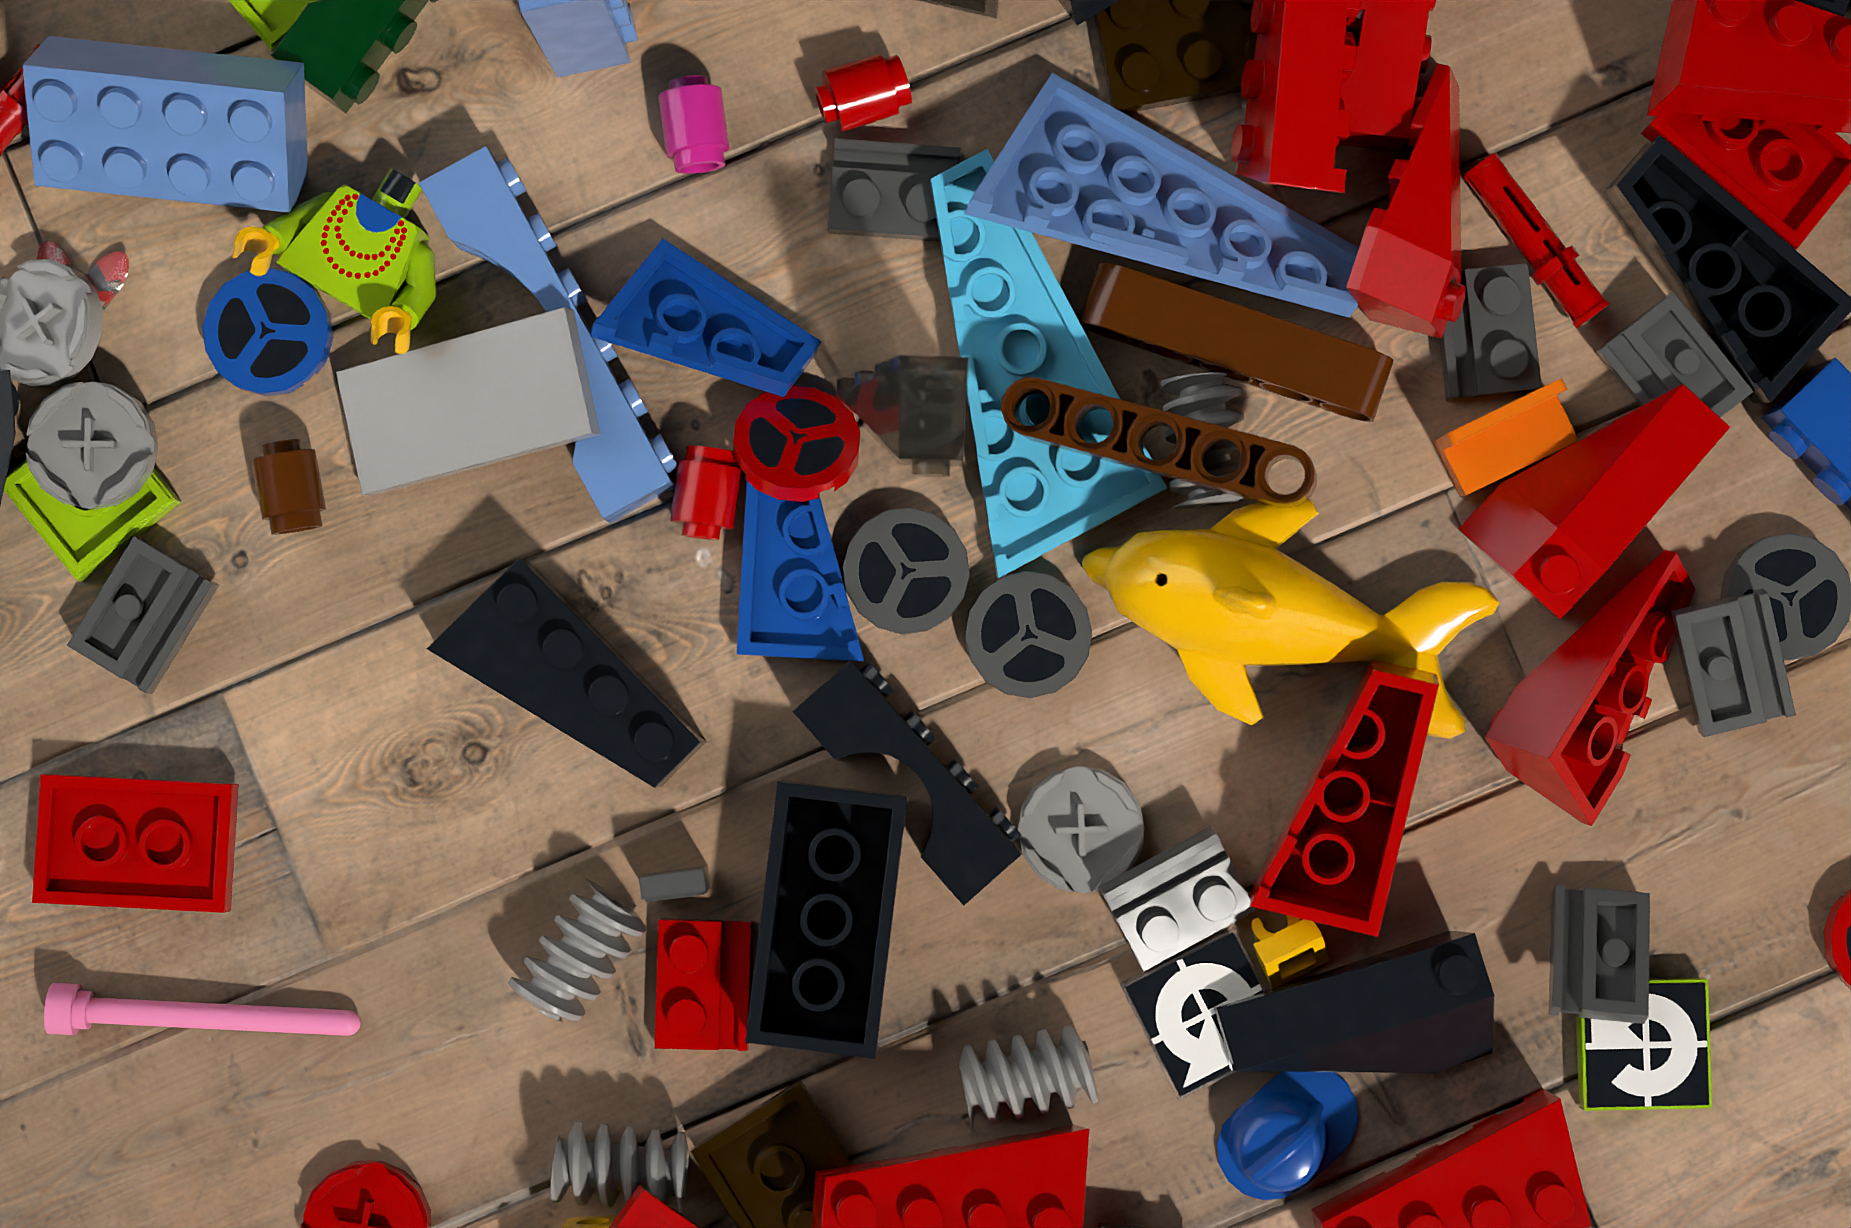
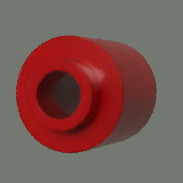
(863, 91)
(705, 492)

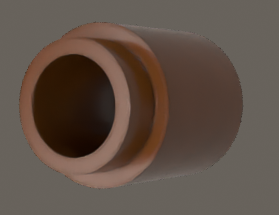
(289, 487)

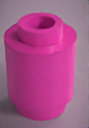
(694, 125)

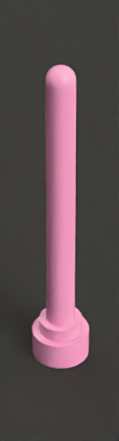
(73, 1009)

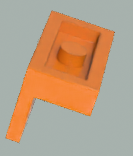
(1506, 439)

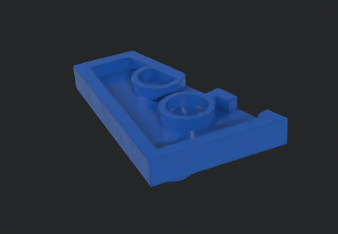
(705, 323)
(792, 584)

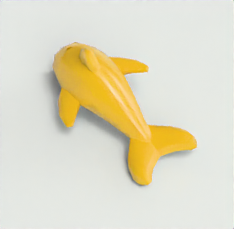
(1241, 602)

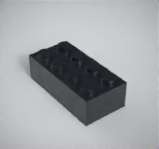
(826, 919)

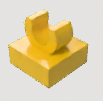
(1289, 951)

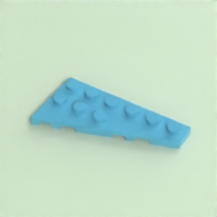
(1015, 327)

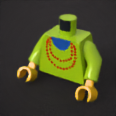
(355, 253)

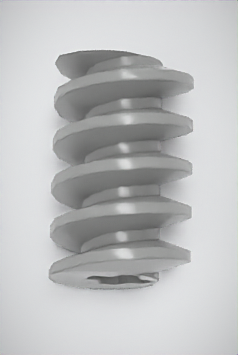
(1204, 399)
(579, 955)
(1026, 1074)
(618, 1166)

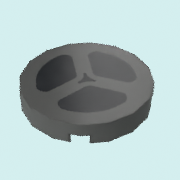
(906, 570)
(1805, 589)
(1028, 634)

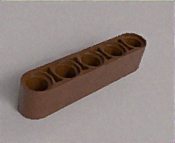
(1236, 342)
(1131, 425)

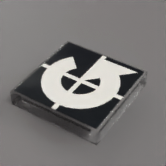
(1178, 1003)

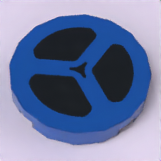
(267, 332)

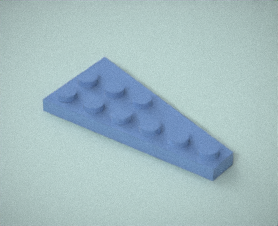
(1128, 191)

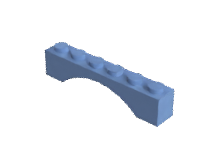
(484, 218)

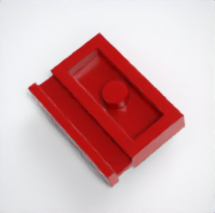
(703, 984)

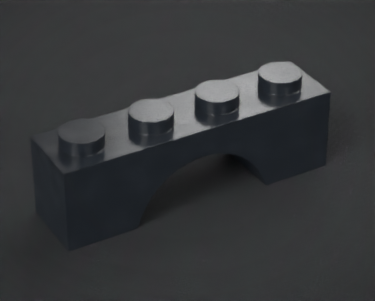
(964, 843)

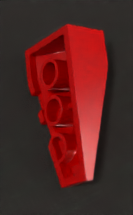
(1412, 251)
(1586, 503)
(1575, 708)

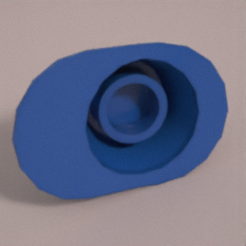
(1287, 1133)

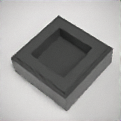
(674, 884)

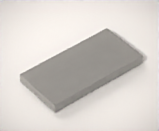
(468, 402)

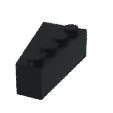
(1728, 268)
(559, 667)

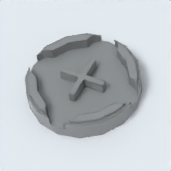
(48, 323)
(91, 445)
(1080, 829)

